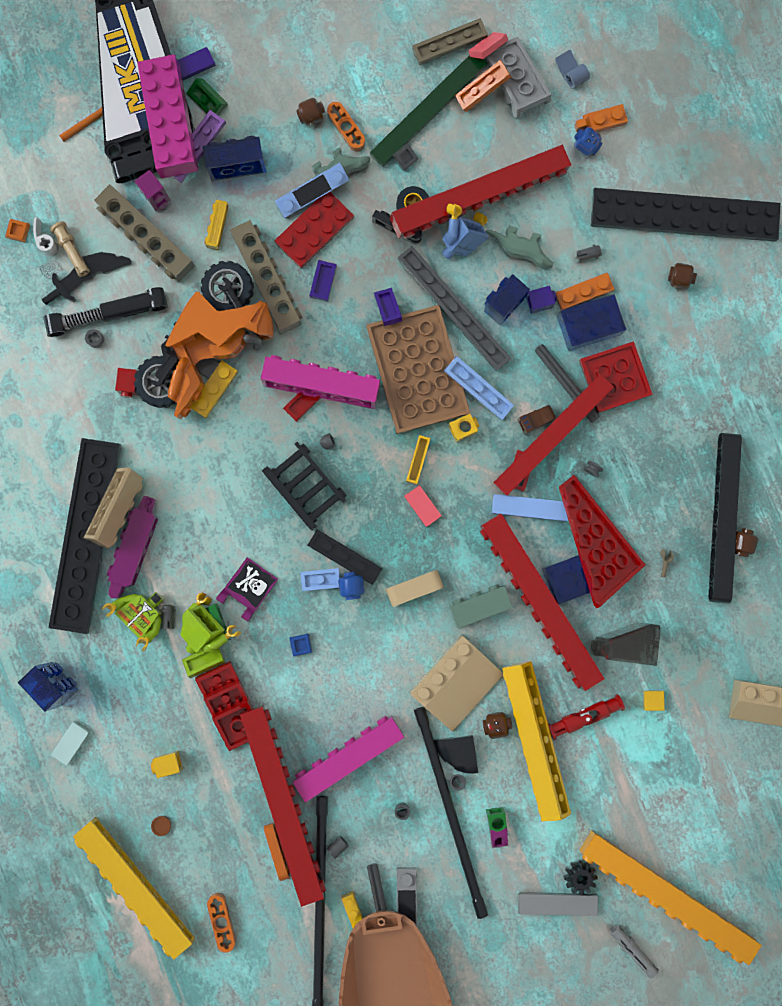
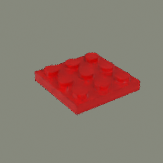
(623, 370)

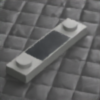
(407, 892)

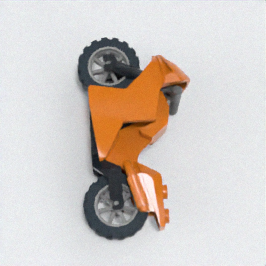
(204, 331)

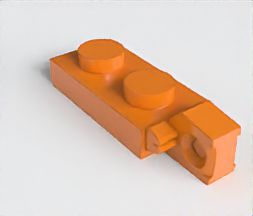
(603, 119)

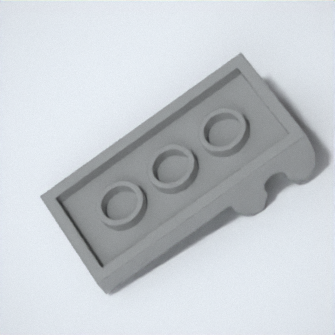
(526, 85)

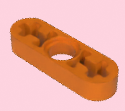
(337, 123)
(277, 852)
(229, 935)

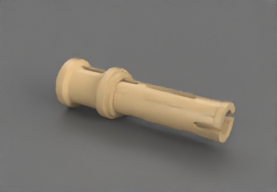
(67, 241)

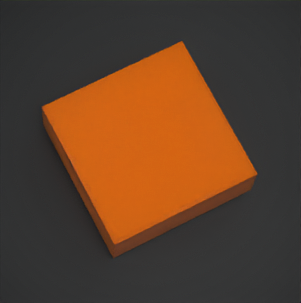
(17, 230)

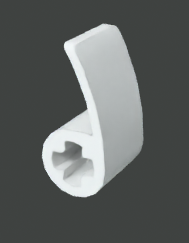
(42, 240)

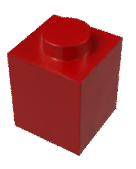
(125, 382)

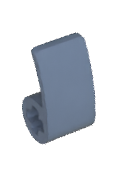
(571, 71)

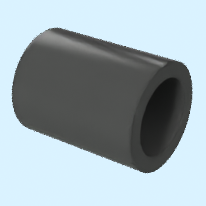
(338, 847)

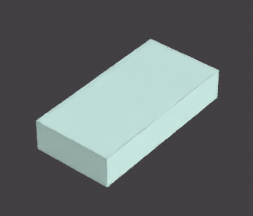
(70, 743)

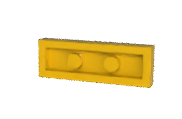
(214, 389)

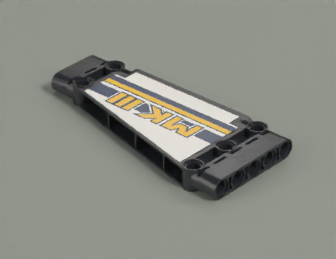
(127, 34)

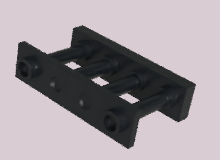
(286, 488)

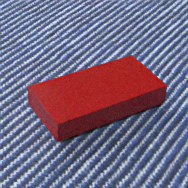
(300, 405)

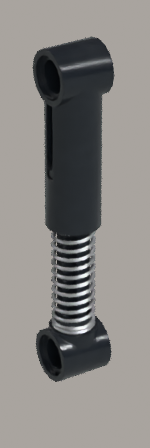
(151, 300)

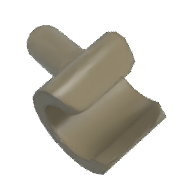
(666, 560)

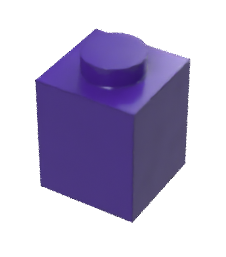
(541, 299)

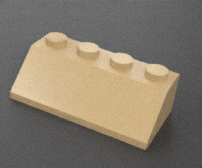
(114, 507)
(756, 703)

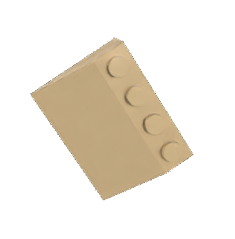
(456, 683)

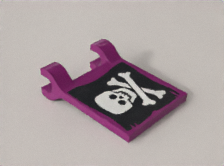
(248, 587)

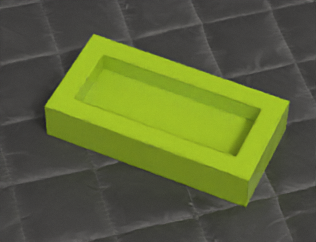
(202, 662)

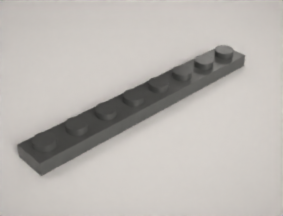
(454, 308)

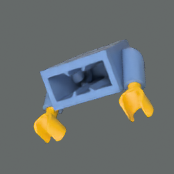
(463, 234)

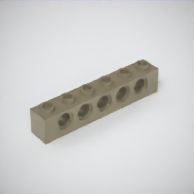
(111, 198)
(245, 233)

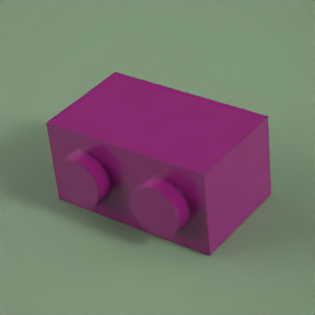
(152, 191)

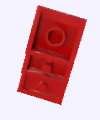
(225, 701)

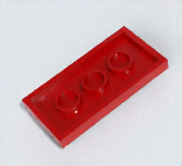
(314, 229)

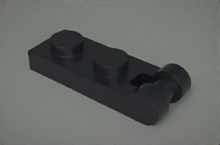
(383, 220)

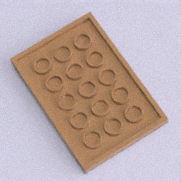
(412, 369)

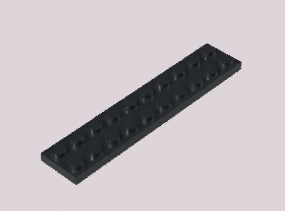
(685, 214)
(80, 557)

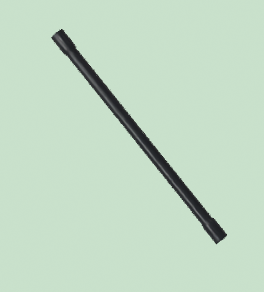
(321, 812)
(477, 899)

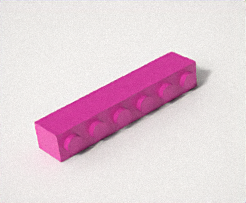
(347, 759)

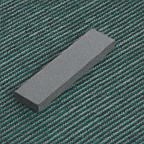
(558, 904)

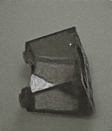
(630, 644)

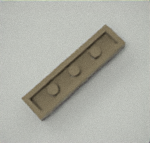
(449, 41)

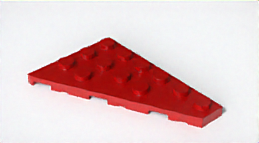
(602, 549)

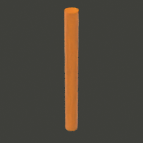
(81, 125)

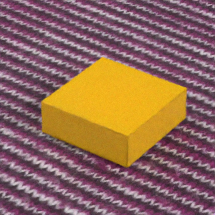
(653, 700)

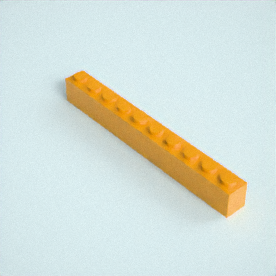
(669, 897)

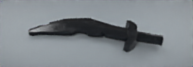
(96, 262)

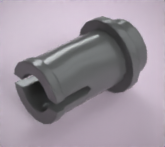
(591, 252)
(167, 616)

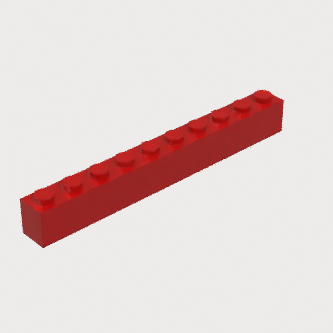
(481, 191)
(542, 603)
(282, 805)

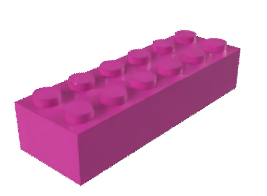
(167, 116)
(321, 382)

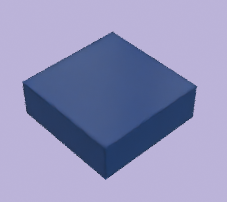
(300, 644)

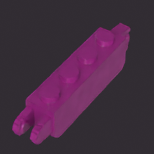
(133, 547)

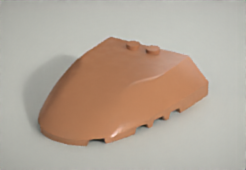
(390, 965)

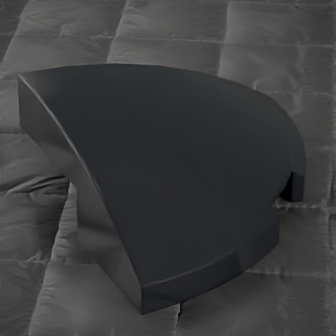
(458, 753)

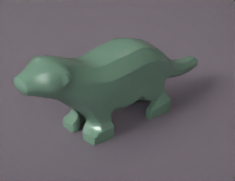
(349, 163)
(522, 247)

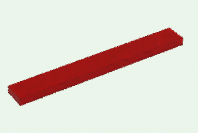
(553, 434)

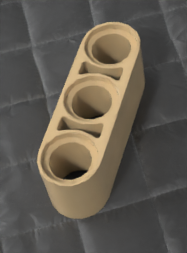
(414, 588)

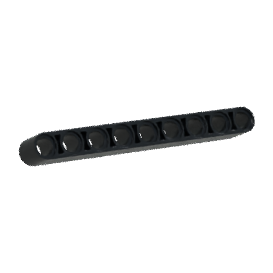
(725, 518)

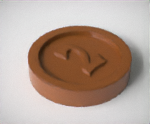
(161, 825)

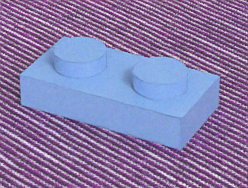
(320, 579)

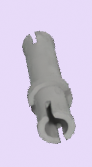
(628, 944)

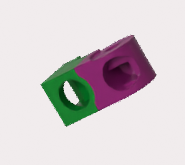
(497, 827)

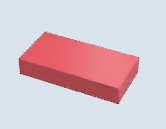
(488, 45)
(422, 506)

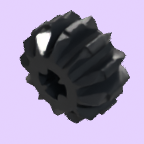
(587, 873)

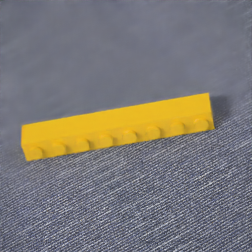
(536, 741)
(134, 888)

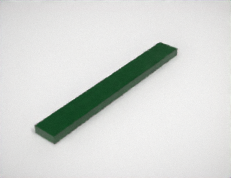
(427, 109)

